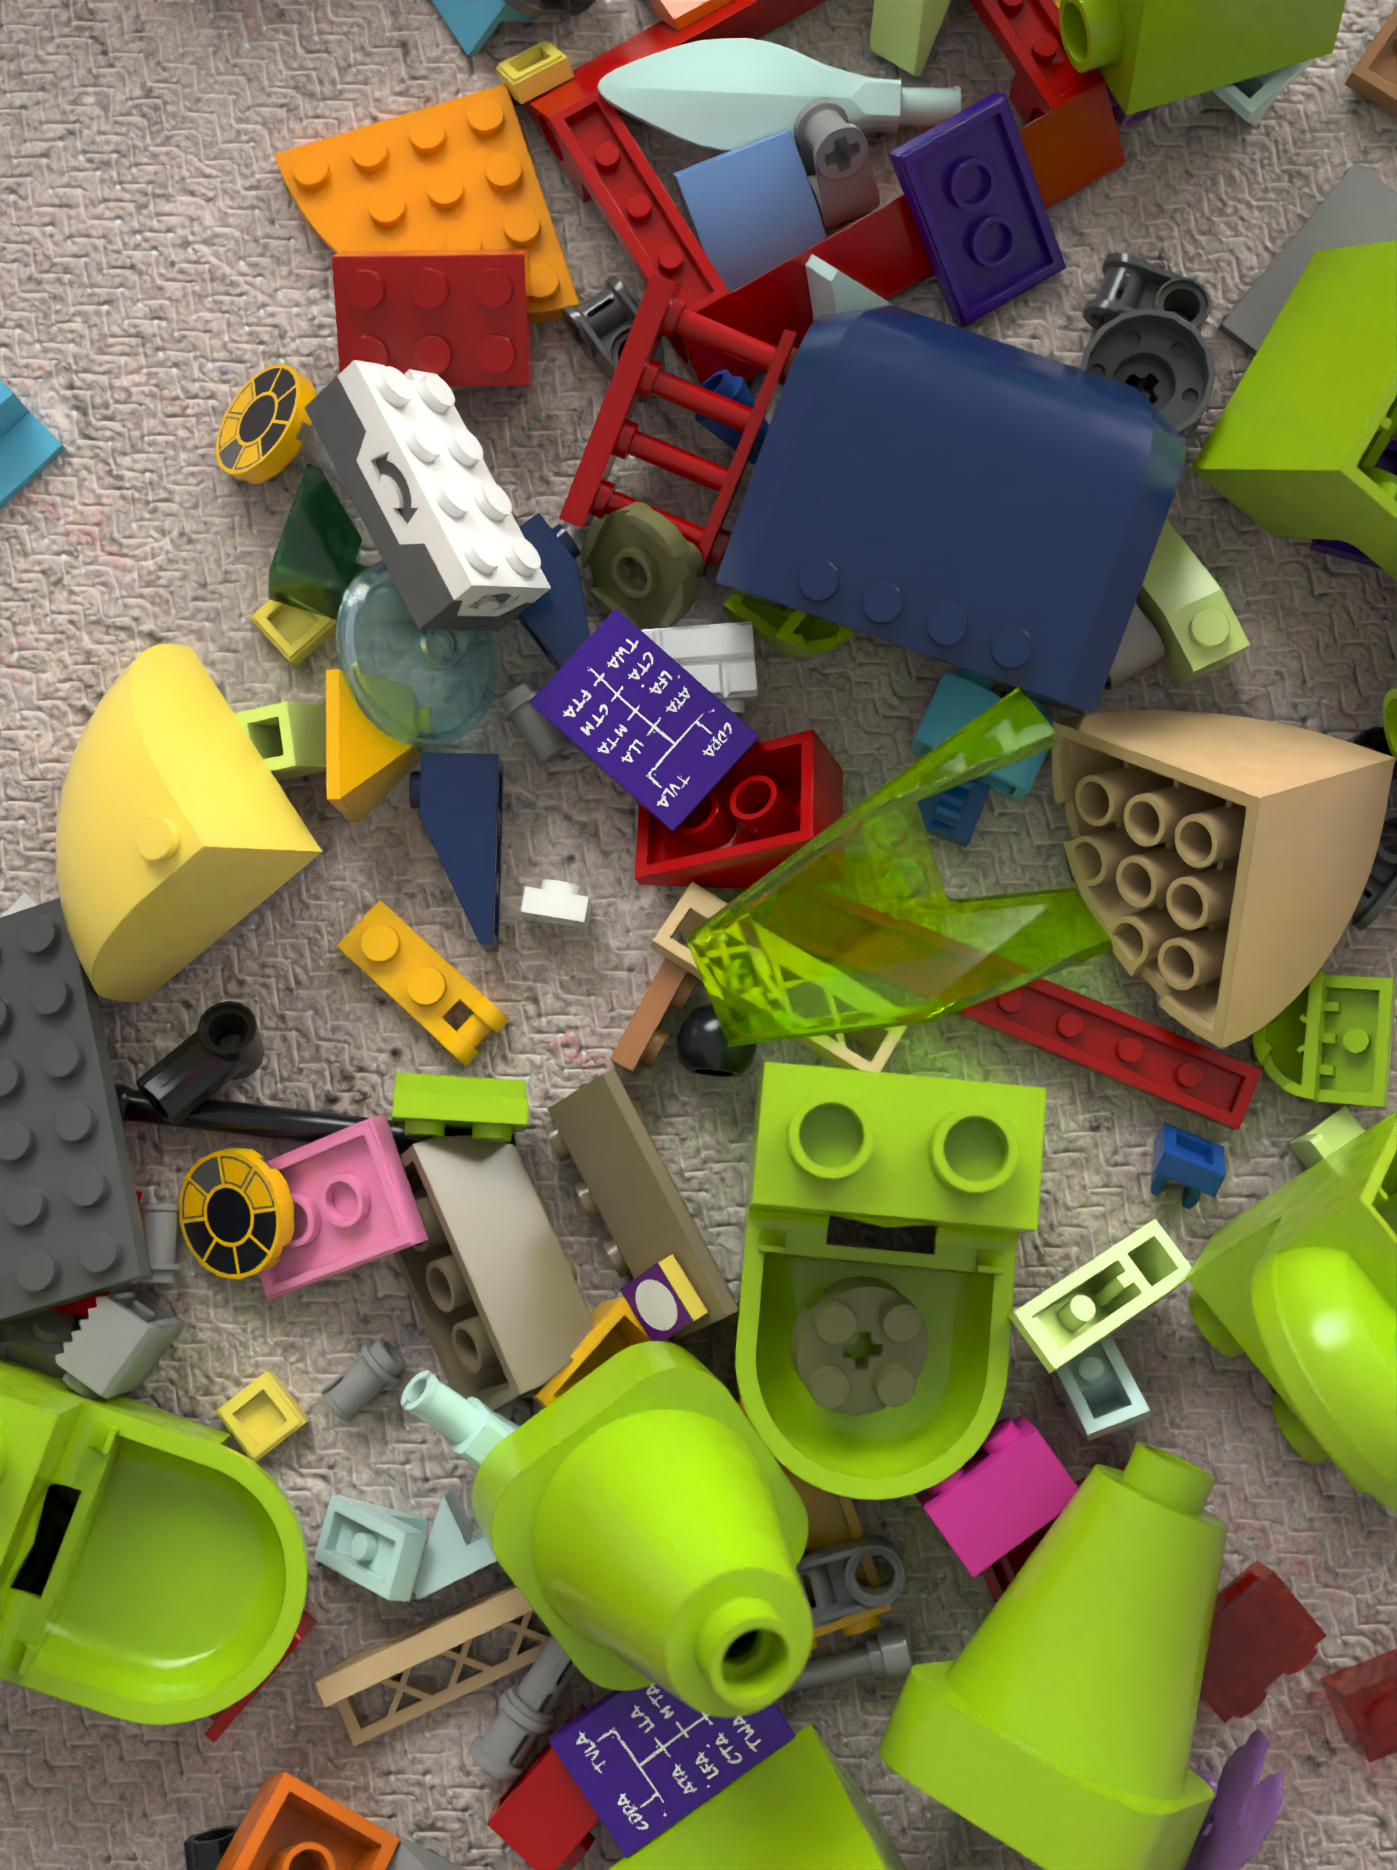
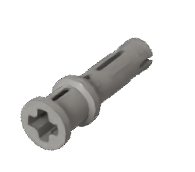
(524, 1714)

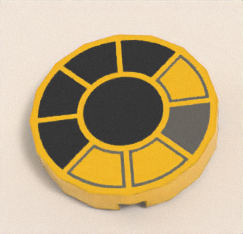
(263, 424)
(235, 1213)

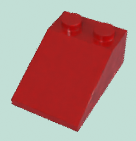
(750, 822)

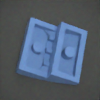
(751, 208)

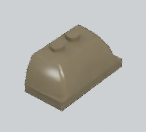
(492, 1273)

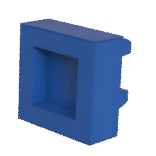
(954, 811)
(1188, 1161)

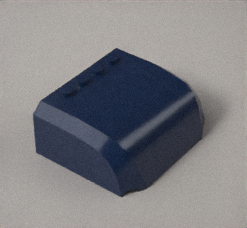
(957, 501)

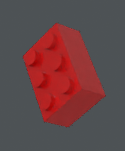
(437, 313)

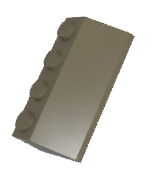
(633, 1191)

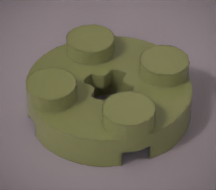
(661, 550)
(880, 1377)

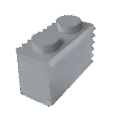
(117, 1345)

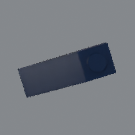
(559, 616)
(463, 817)

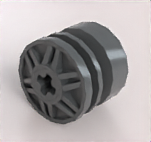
(1157, 355)

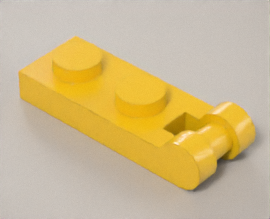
(421, 980)

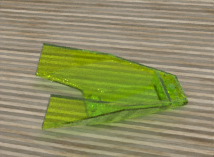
(861, 923)

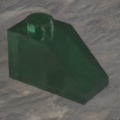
(316, 550)

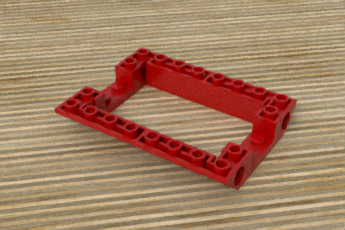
(1066, 138)

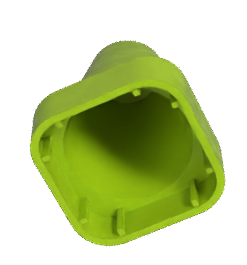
(654, 1534)
(1082, 1682)

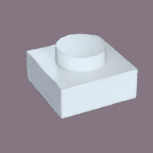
(556, 904)

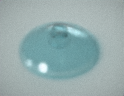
(407, 679)

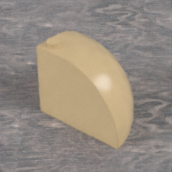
(1218, 853)

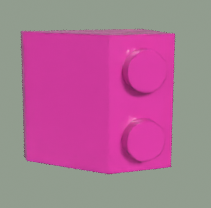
(999, 1495)

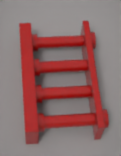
(642, 376)

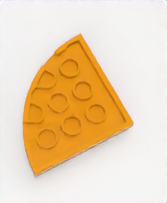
(434, 183)

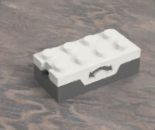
(427, 498)

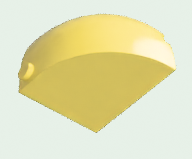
(167, 826)

